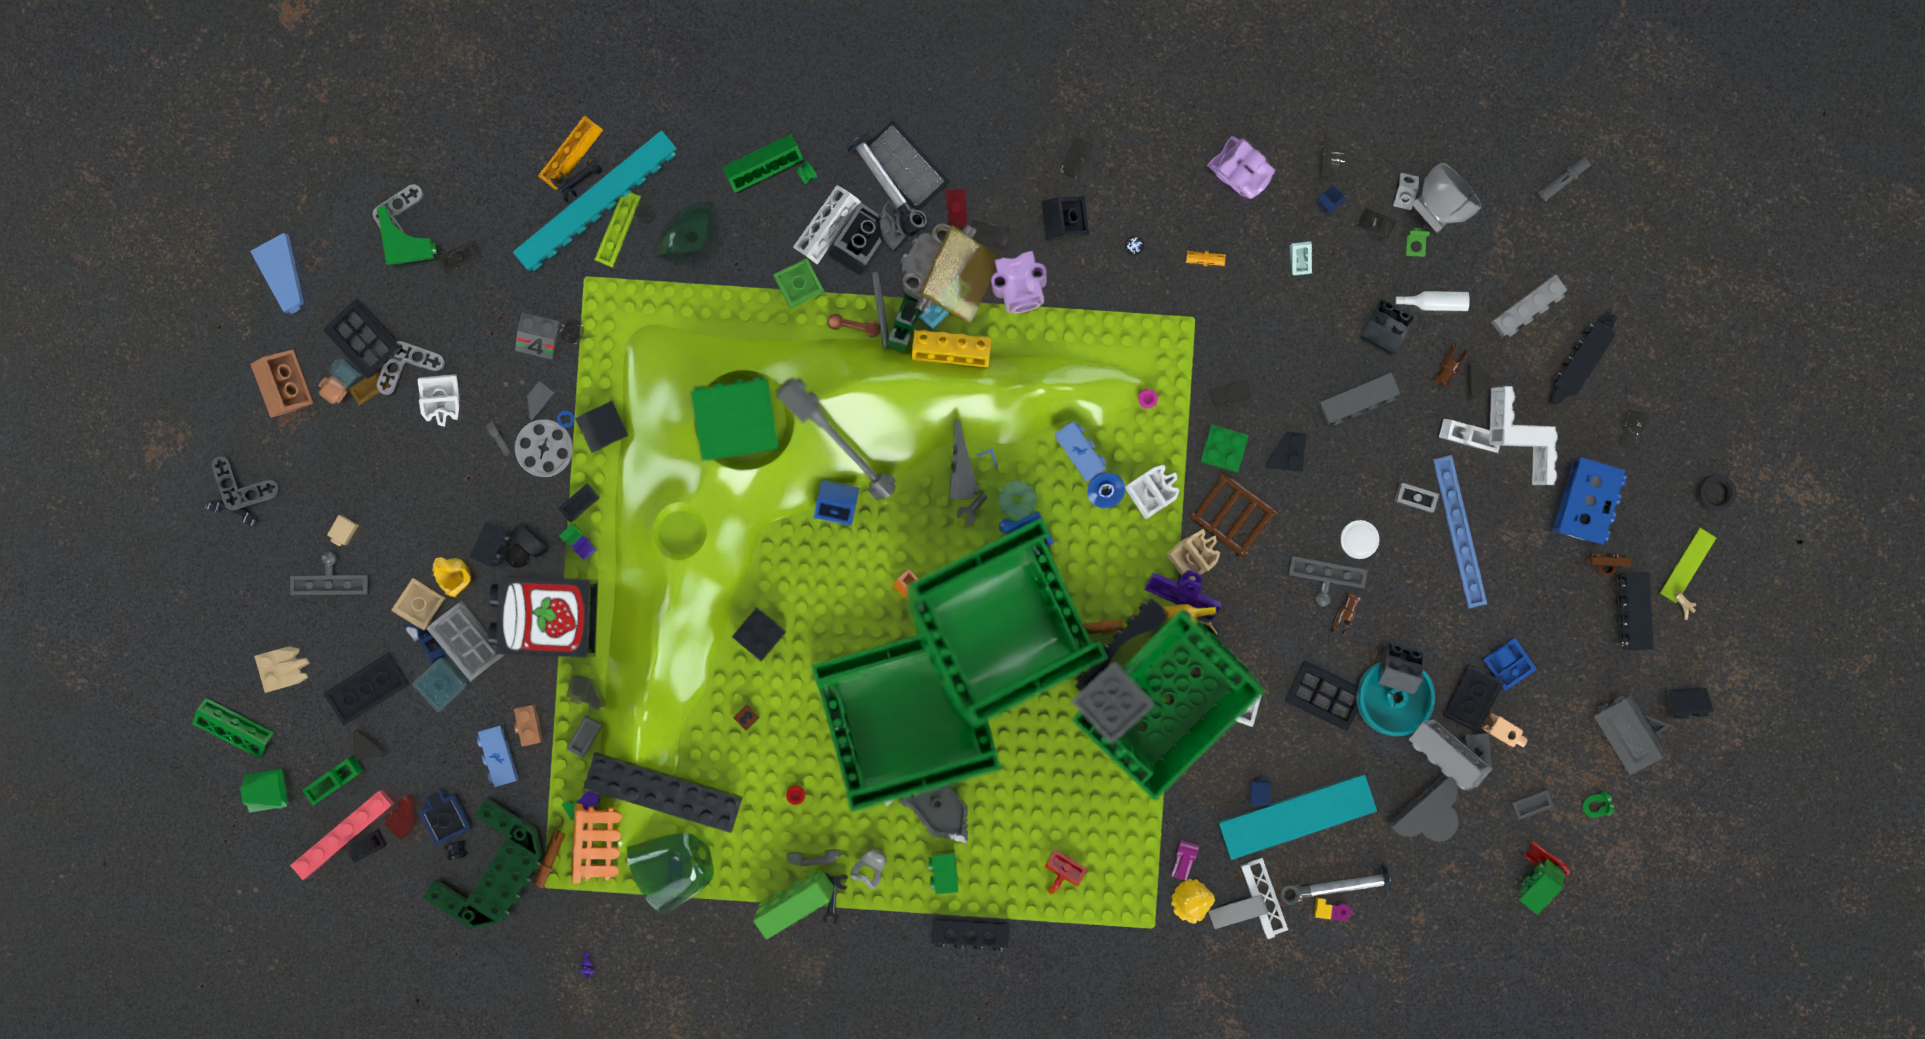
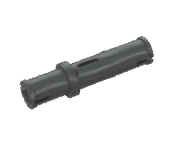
(1570, 174)

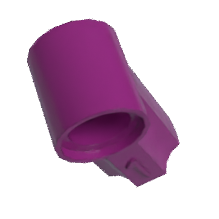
(1185, 854)

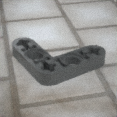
(240, 493)

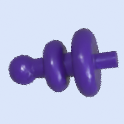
(586, 964)

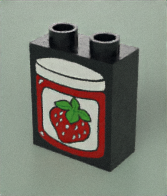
(544, 616)

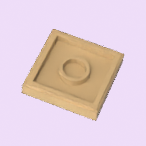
(418, 604)

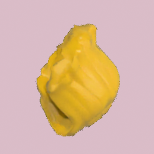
(451, 575)
(1192, 900)

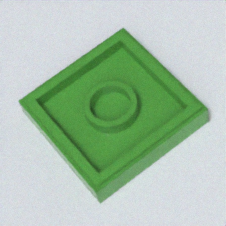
(798, 283)

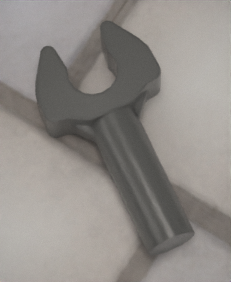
(494, 432)
(972, 508)

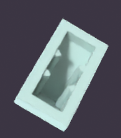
(1301, 258)

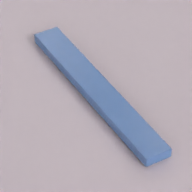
(1459, 531)

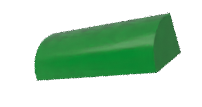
(763, 163)

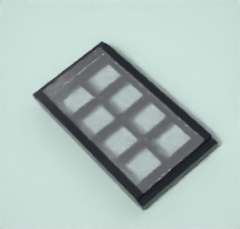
(907, 166)

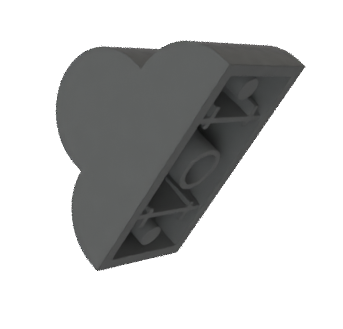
(1430, 813)

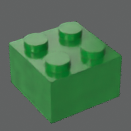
(1224, 448)
(944, 871)
(1541, 886)

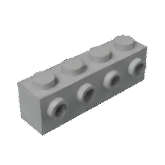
(1528, 306)

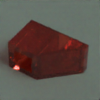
(404, 818)

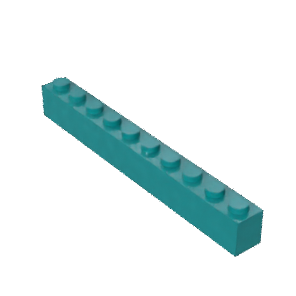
(595, 201)

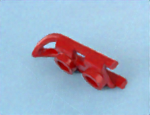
(1537, 853)

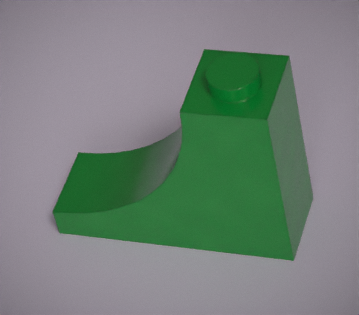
(400, 247)

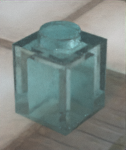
(344, 373)

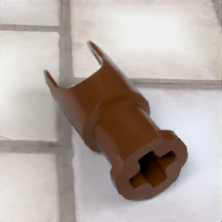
(1449, 367)
(1346, 613)

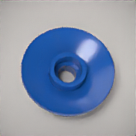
(1106, 497)

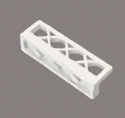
(829, 226)
(1252, 885)

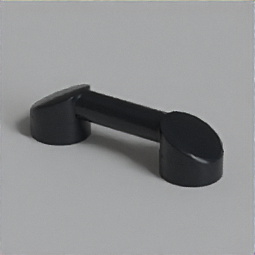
(247, 516)

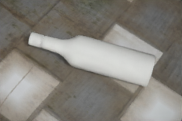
(1438, 301)

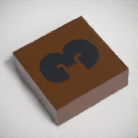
(746, 717)

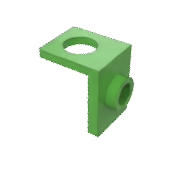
(1419, 235)

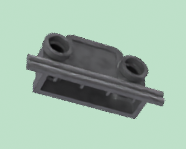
(919, 262)

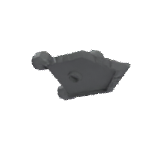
(941, 812)

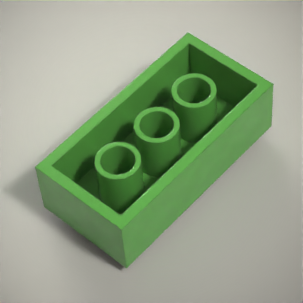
(793, 903)

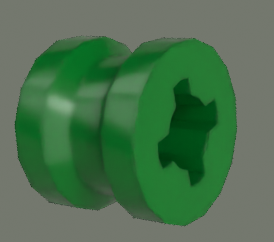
(806, 172)

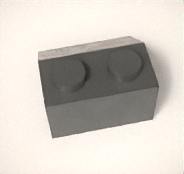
(537, 335)

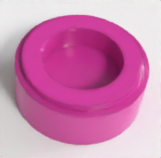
(1147, 398)

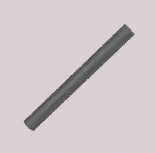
(880, 308)

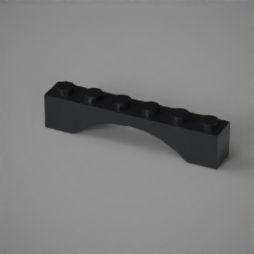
(1147, 620)

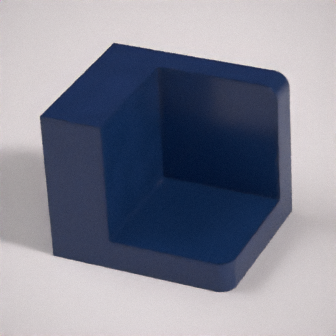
(1331, 199)

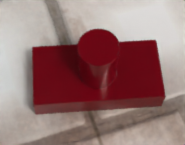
(956, 208)

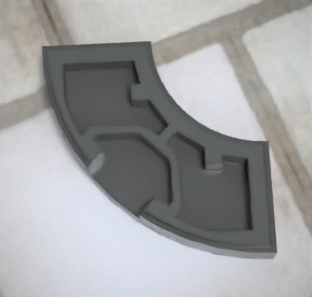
(890, 225)

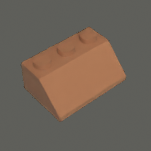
(281, 383)

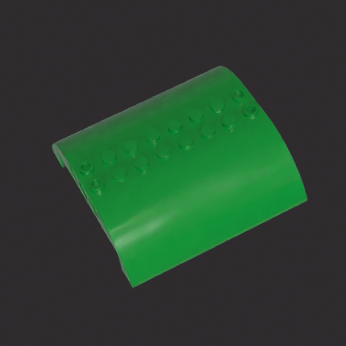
(1000, 625)
(898, 725)

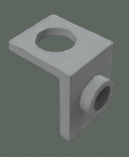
(1406, 191)

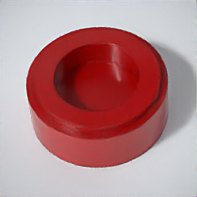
(795, 795)

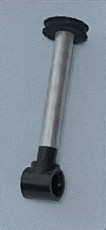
(912, 219)

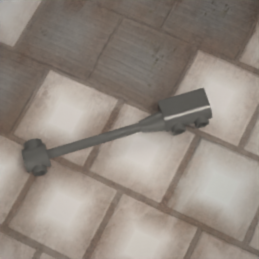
(805, 407)

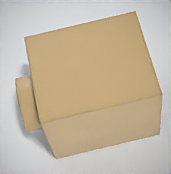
(342, 530)

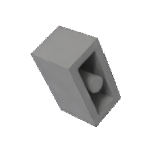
(1416, 497)

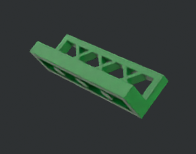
(233, 725)

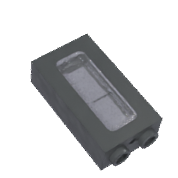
(1629, 733)

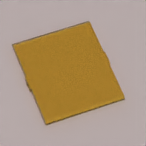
(960, 274)

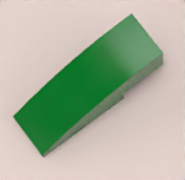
(333, 780)

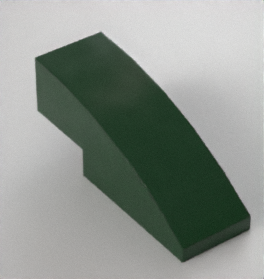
(903, 324)

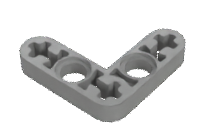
(395, 212)
(400, 361)

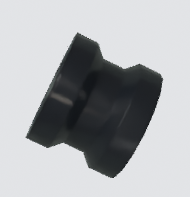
(455, 850)

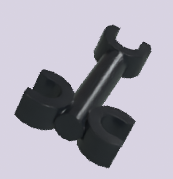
(565, 185)
(835, 880)

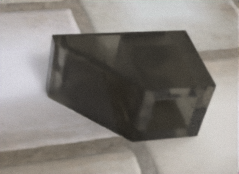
(585, 690)

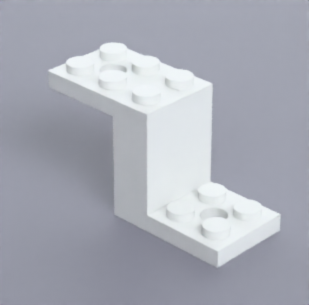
(1538, 437)

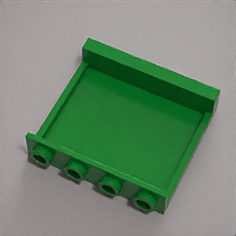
(734, 419)

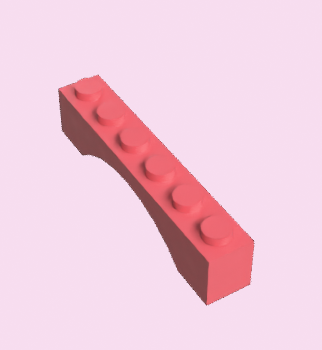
(342, 834)

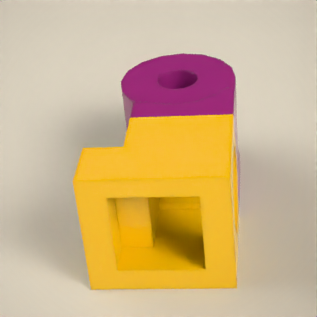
(1331, 911)

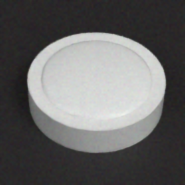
(1359, 539)

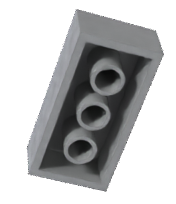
(1450, 754)

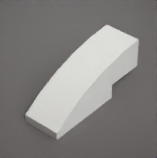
(1467, 435)

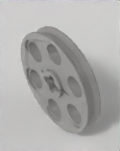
(534, 451)

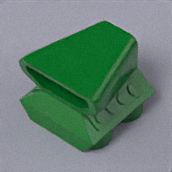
(264, 790)

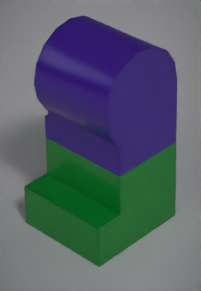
(578, 542)
(589, 799)

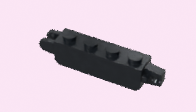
(1584, 359)

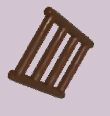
(1212, 527)

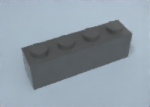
(1359, 398)

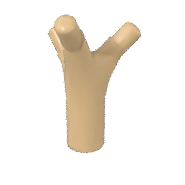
(1685, 604)

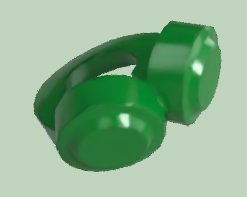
(1607, 809)

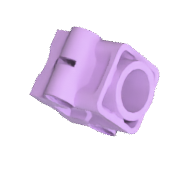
(1242, 168)
(1020, 289)

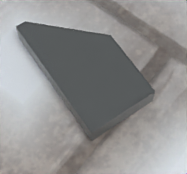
(538, 399)

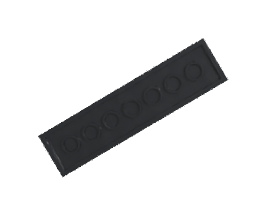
(663, 792)

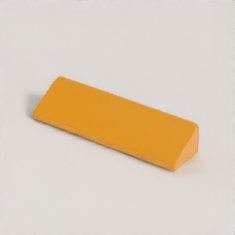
(571, 151)

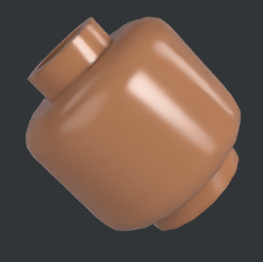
(332, 390)

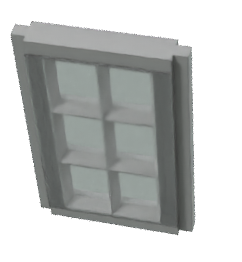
(464, 641)

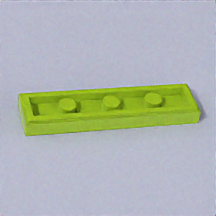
(617, 229)
(1687, 564)

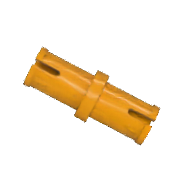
(1205, 258)

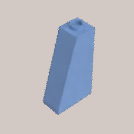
(279, 269)

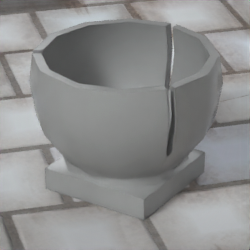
(1445, 198)

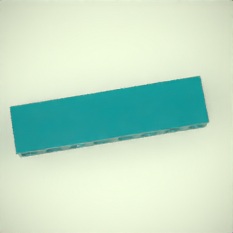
(1297, 816)

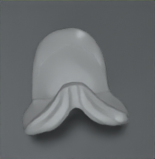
(876, 860)

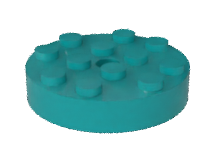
(1385, 715)

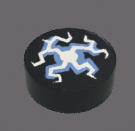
(1134, 245)

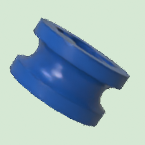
(565, 413)

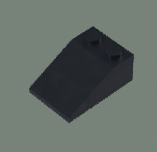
(858, 239)

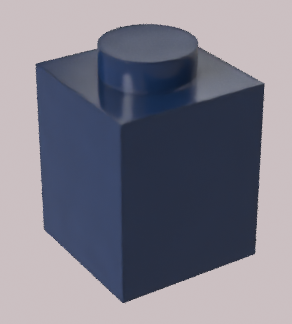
(1259, 792)

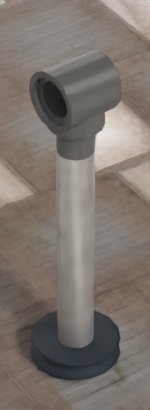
(1337, 886)

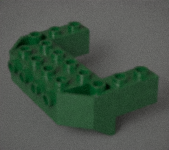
(503, 877)

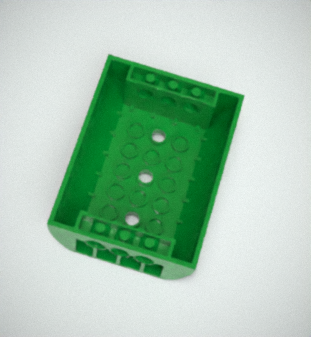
(1201, 707)

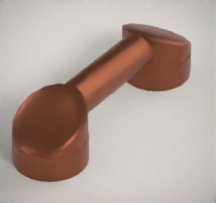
(836, 322)

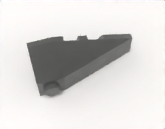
(962, 474)

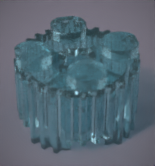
(1028, 497)

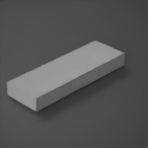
(1238, 911)

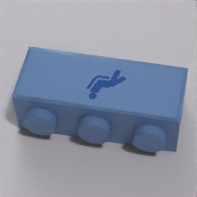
(1080, 451)
(497, 756)

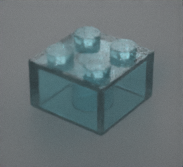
(440, 684)

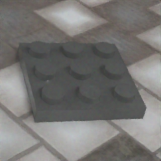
(1113, 702)

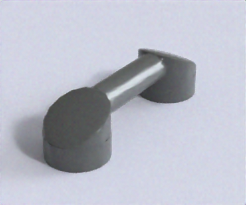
(830, 856)

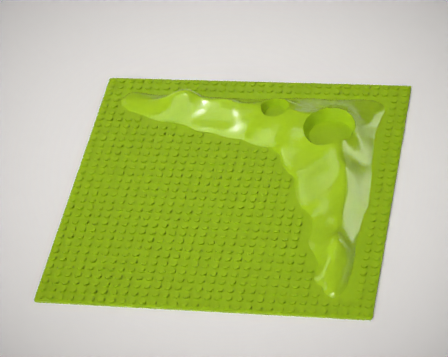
(708, 541)

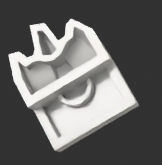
(439, 397)
(1153, 491)

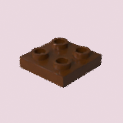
(1601, 559)

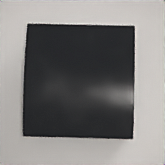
(601, 427)

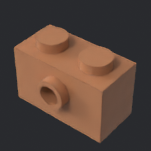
(528, 725)

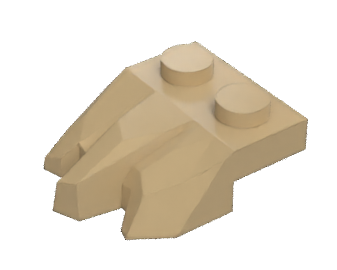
(1194, 554)
(281, 668)

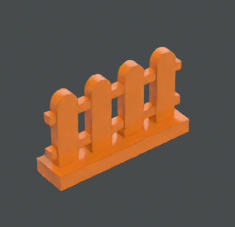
(594, 834)

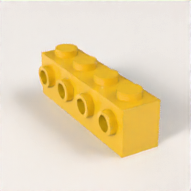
(951, 348)

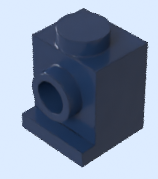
(433, 655)

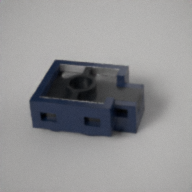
(444, 817)

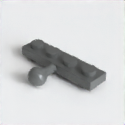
(1328, 574)
(329, 583)

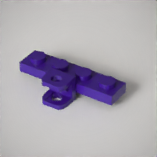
(1184, 592)

